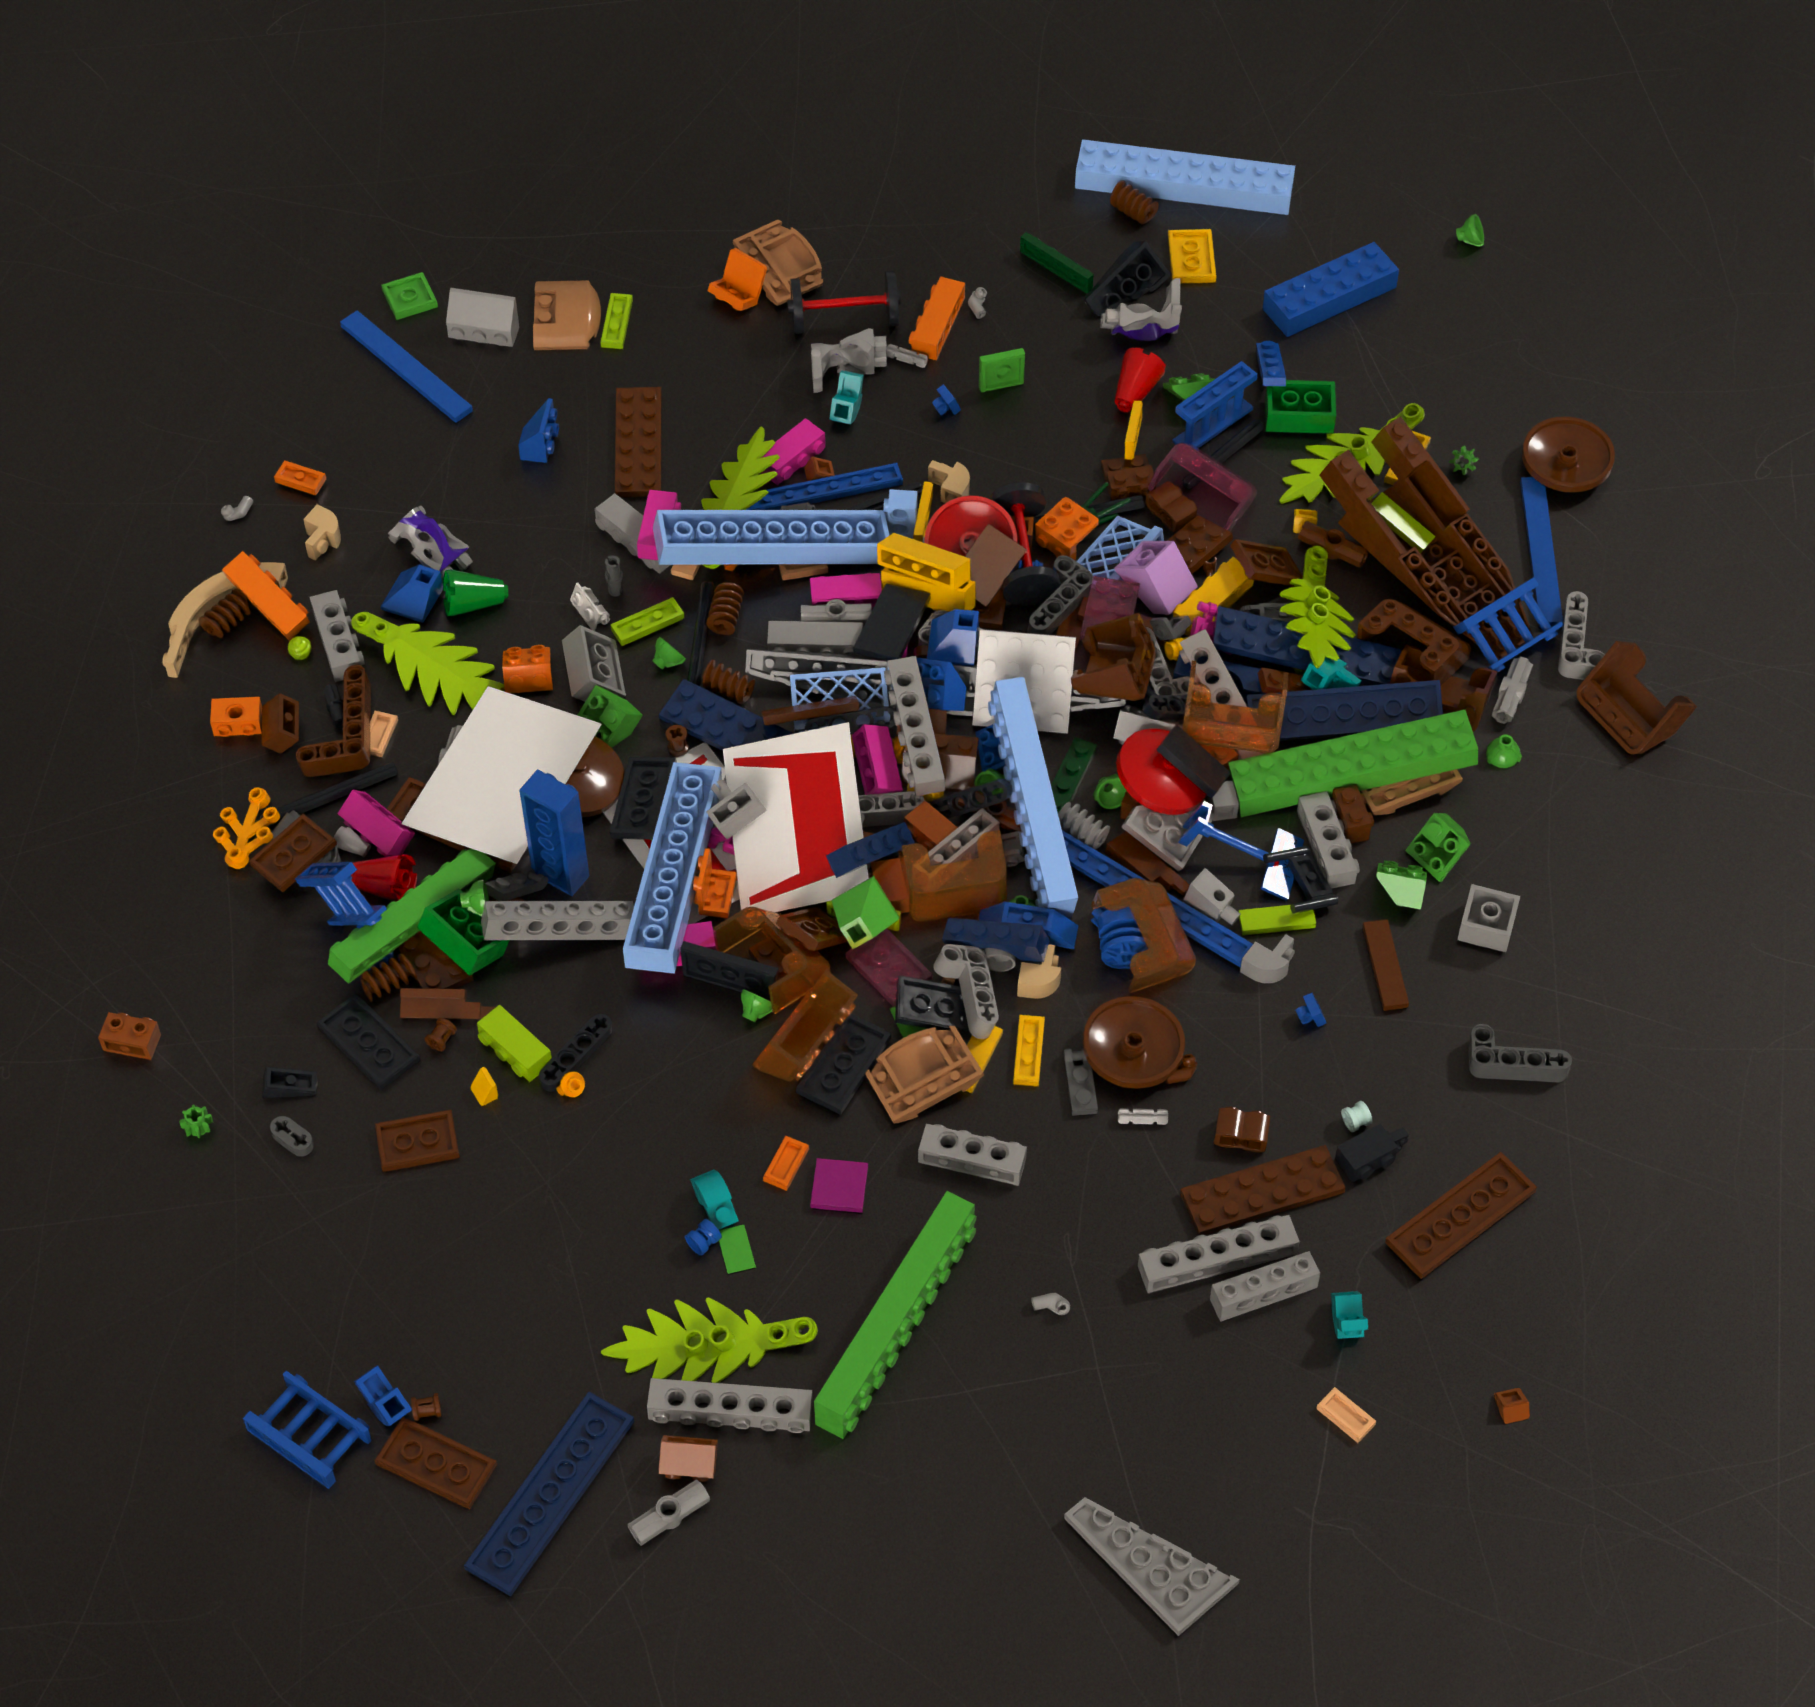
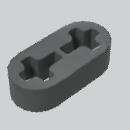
(294, 1131)

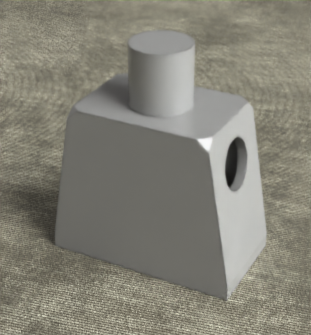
(1211, 898)

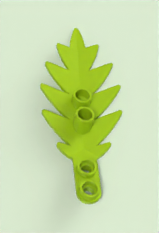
(1359, 445)
(743, 477)
(1316, 610)
(434, 663)
(704, 1343)

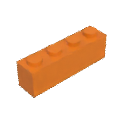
(938, 317)
(265, 595)

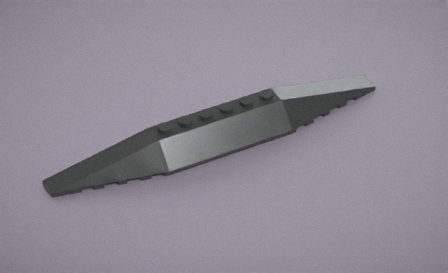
(779, 666)

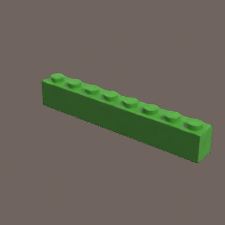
(400, 920)

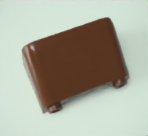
(1118, 660)
(1456, 692)

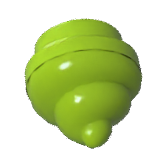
(299, 647)

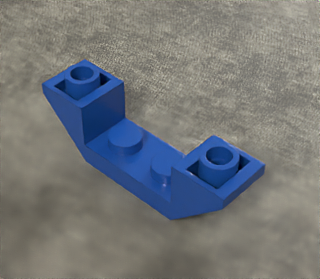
(1059, 928)

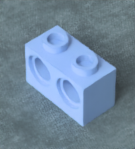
(901, 512)

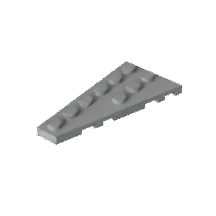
(1157, 1570)

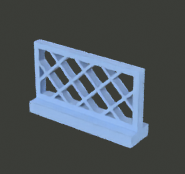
(1109, 534)
(861, 719)

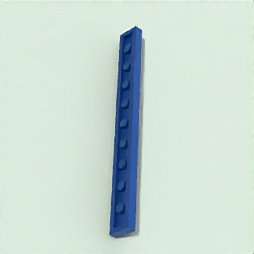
(1194, 923)

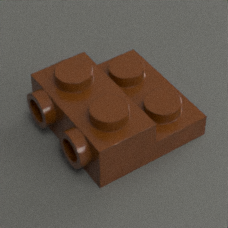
(1127, 477)

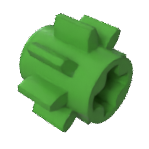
(1459, 465)
(196, 1121)

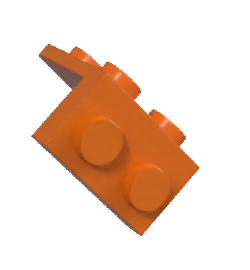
(740, 281)
(1064, 528)
(527, 669)
(713, 888)

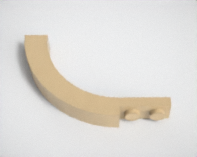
(195, 604)

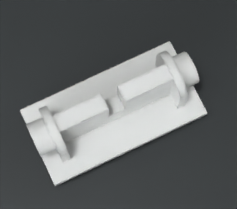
(588, 607)

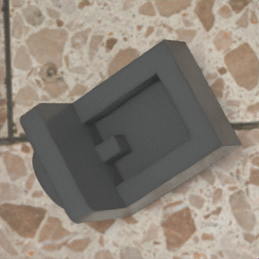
(1170, 629)
(1012, 849)

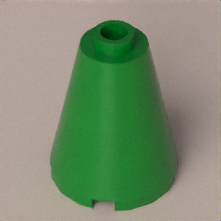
(471, 592)

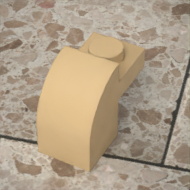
(953, 481)
(323, 531)
(1040, 980)

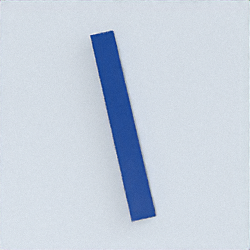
(406, 366)
(831, 487)
(1541, 549)

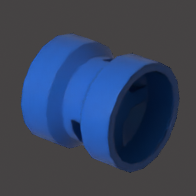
(703, 1237)

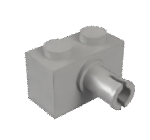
(734, 809)

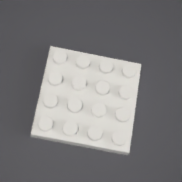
(1042, 661)

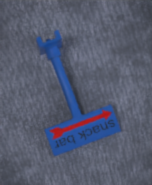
(1277, 876)

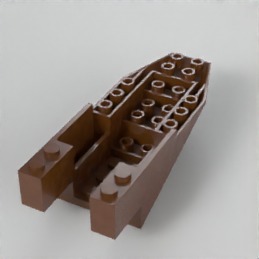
(1459, 567)

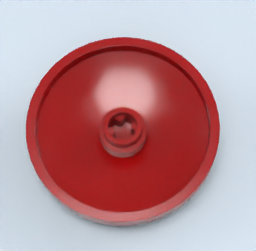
(962, 521)
(1153, 778)

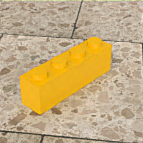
(923, 561)
(1221, 589)
(941, 597)

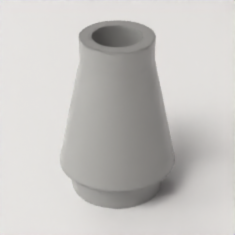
(351, 841)

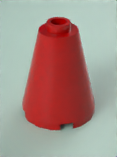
(1137, 377)
(386, 876)

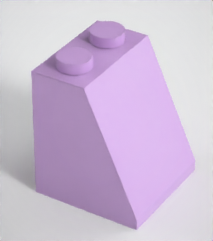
(1161, 575)

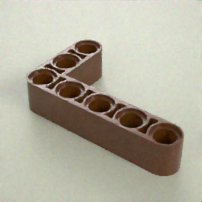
(354, 749)

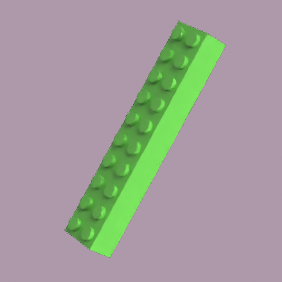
(1362, 759)
(895, 1315)

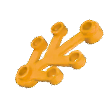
(238, 855)

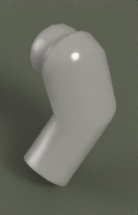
(976, 300)
(238, 512)
(1053, 1302)

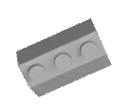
(482, 317)
(592, 661)
(1133, 719)

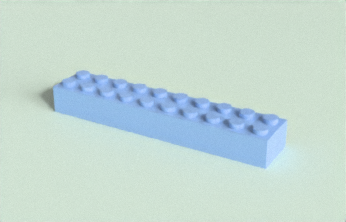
(1186, 176)
(768, 536)
(1032, 797)
(670, 869)

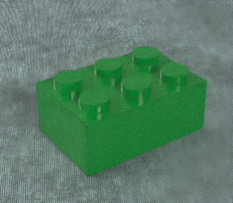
(1301, 407)
(460, 933)

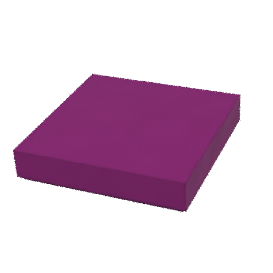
(839, 1185)

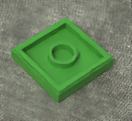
(409, 296)
(1001, 370)

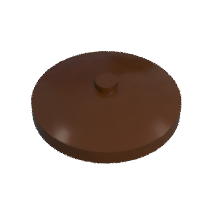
(1568, 454)
(597, 778)
(1133, 1042)

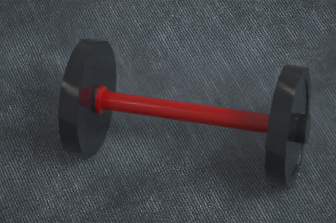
(891, 299)
(1031, 583)

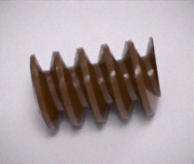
(1132, 203)
(725, 608)
(225, 613)
(726, 683)
(387, 975)

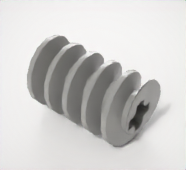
(1082, 827)

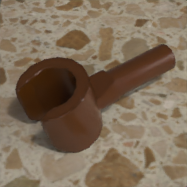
(1210, 567)

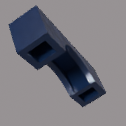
(1244, 677)
(869, 849)
(1022, 940)

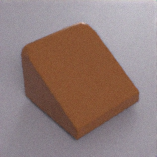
(818, 468)
(1512, 1405)

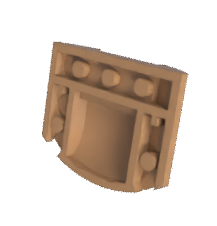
(785, 256)
(565, 315)
(1390, 797)
(923, 1072)

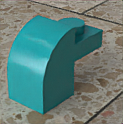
(848, 398)
(1329, 675)
(715, 1198)
(1348, 1314)

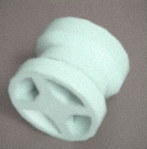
(1356, 1116)

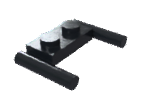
(1308, 877)

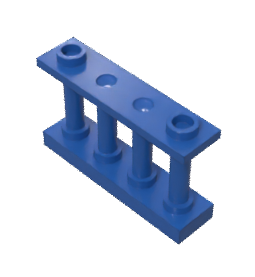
(1209, 398)
(1490, 616)
(340, 893)
(302, 1454)

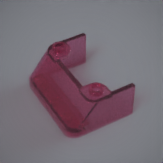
(1211, 472)

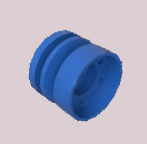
(1119, 938)

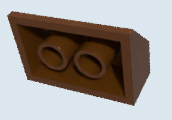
(957, 758)

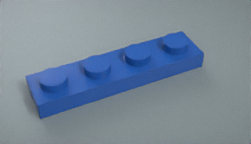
(1270, 364)

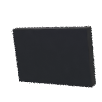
(1193, 761)
(930, 1005)

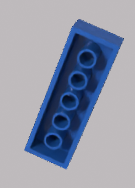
(1330, 289)
(555, 831)

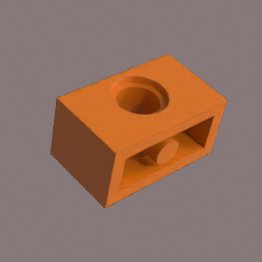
(236, 716)

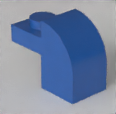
(382, 1399)

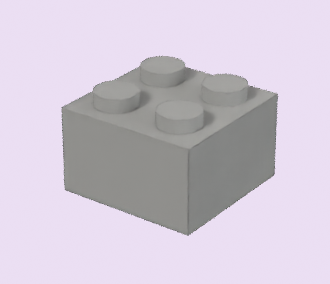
(1488, 918)

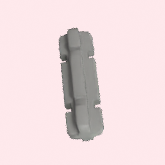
(907, 355)
(1142, 1116)

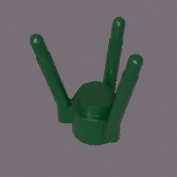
(1106, 511)

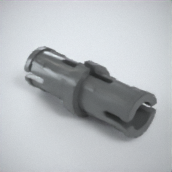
(613, 575)

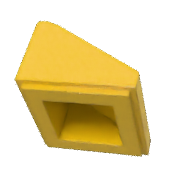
(1302, 516)
(484, 1087)

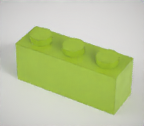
(513, 1043)

